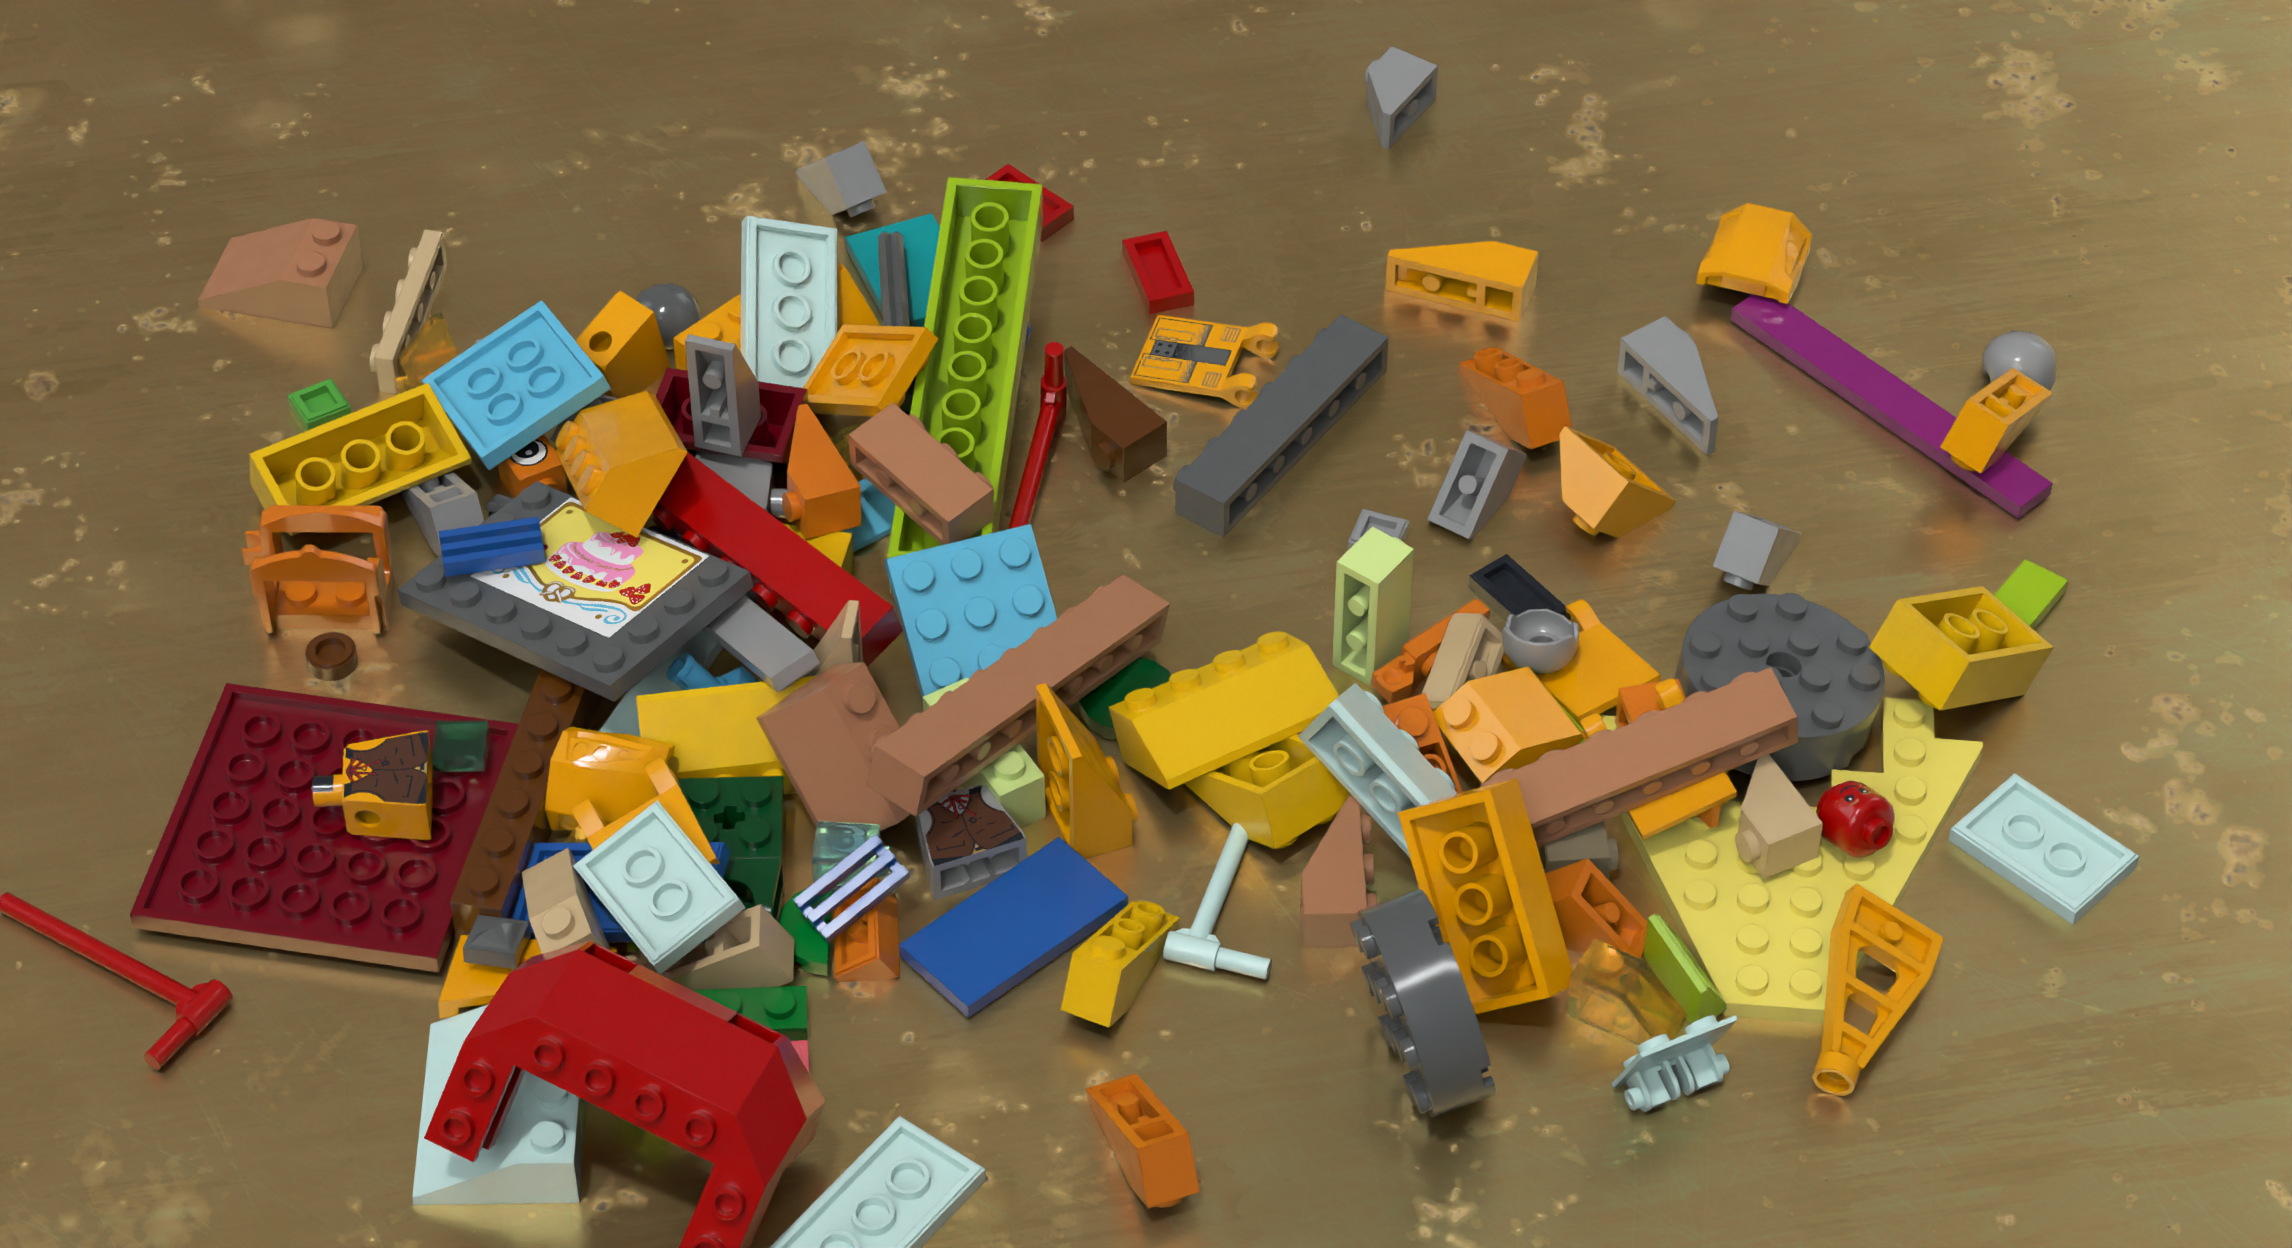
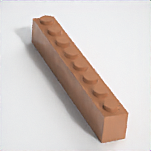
(998, 704)

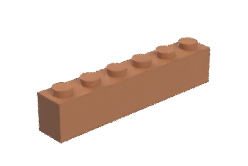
(1654, 755)

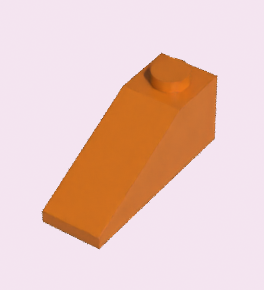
(820, 485)
(1145, 1140)

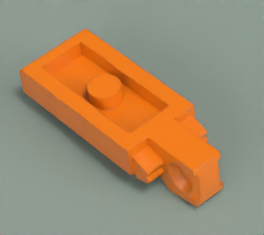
(1417, 657)

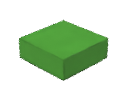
(318, 404)

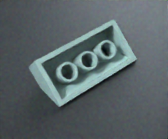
(1375, 760)

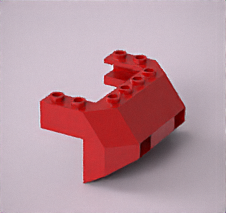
(649, 1058)

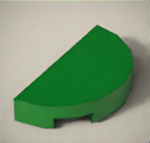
(809, 945)

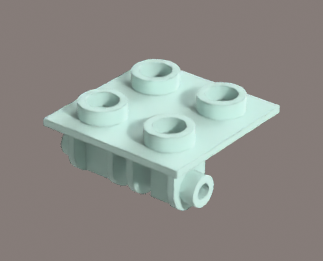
(1675, 1065)

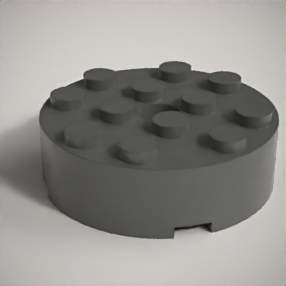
(1817, 660)
(1425, 1004)

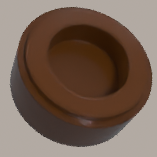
(331, 656)

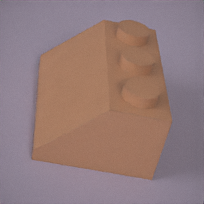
(826, 742)

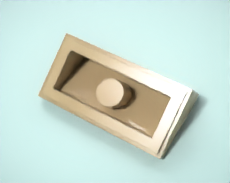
(1467, 652)

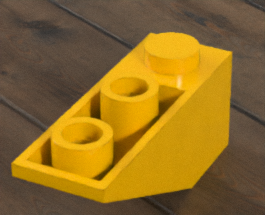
(1116, 962)

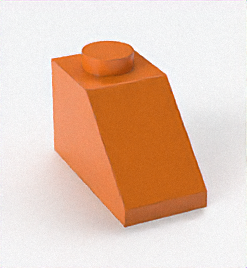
(1594, 909)

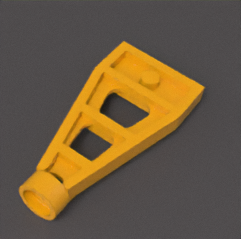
(1893, 940)

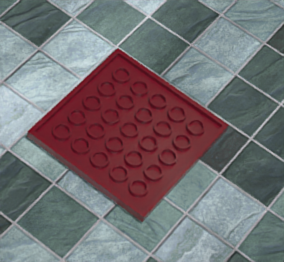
(273, 871)

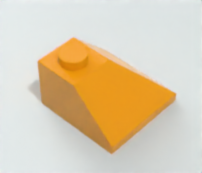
(1606, 486)

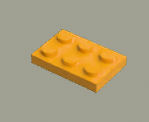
(868, 369)

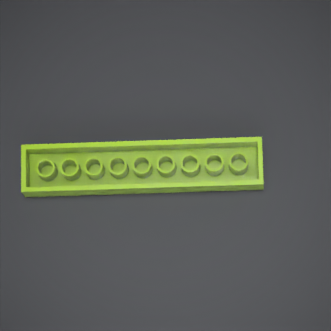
(981, 323)

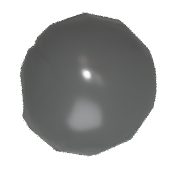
(673, 307)

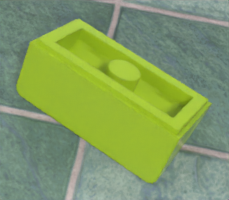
(1680, 971)

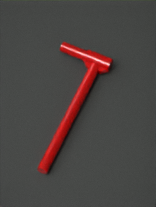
(1052, 410)
(194, 1006)

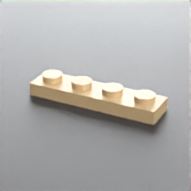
(413, 303)

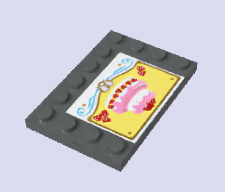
(598, 606)

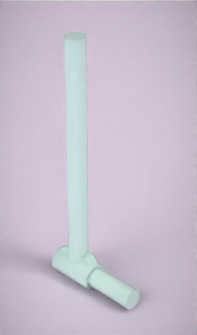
(1197, 945)

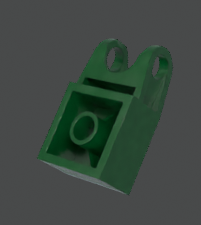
(752, 824)

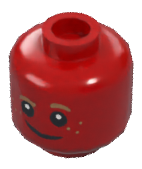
(1856, 818)

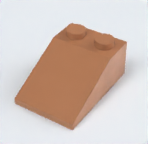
(288, 272)

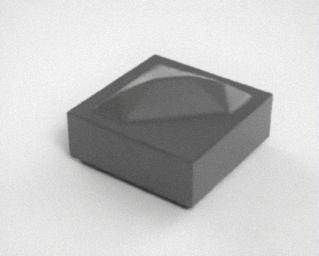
(496, 941)

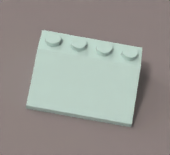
(535, 1152)

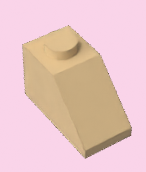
(1776, 822)

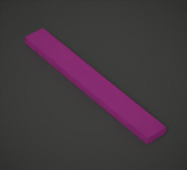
(1883, 398)

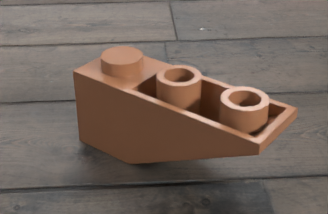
(1337, 880)

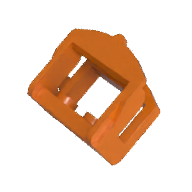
(315, 585)

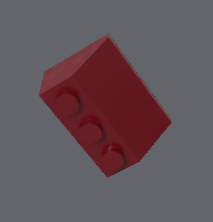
(773, 432)

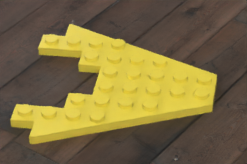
(1771, 936)

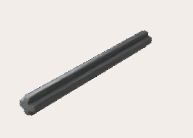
(894, 290)

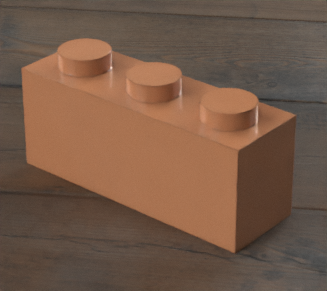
(921, 475)

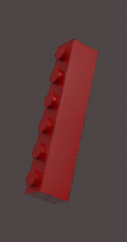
(782, 565)

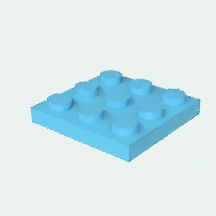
(516, 384)
(969, 603)

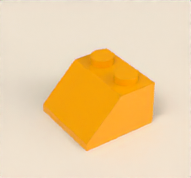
(1505, 722)

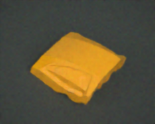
(1757, 252)
(602, 769)

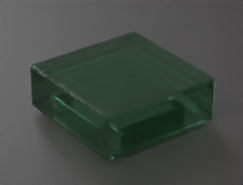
(460, 746)

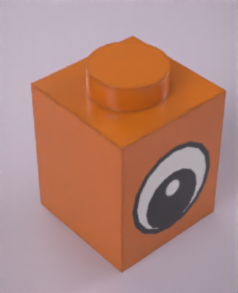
(531, 464)

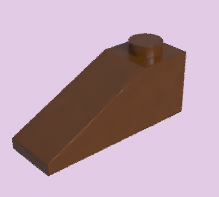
(1116, 425)

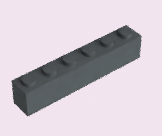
(1280, 425)

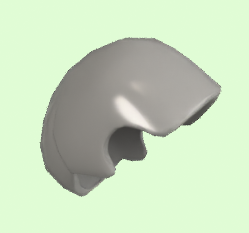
(2025, 353)
(1540, 640)

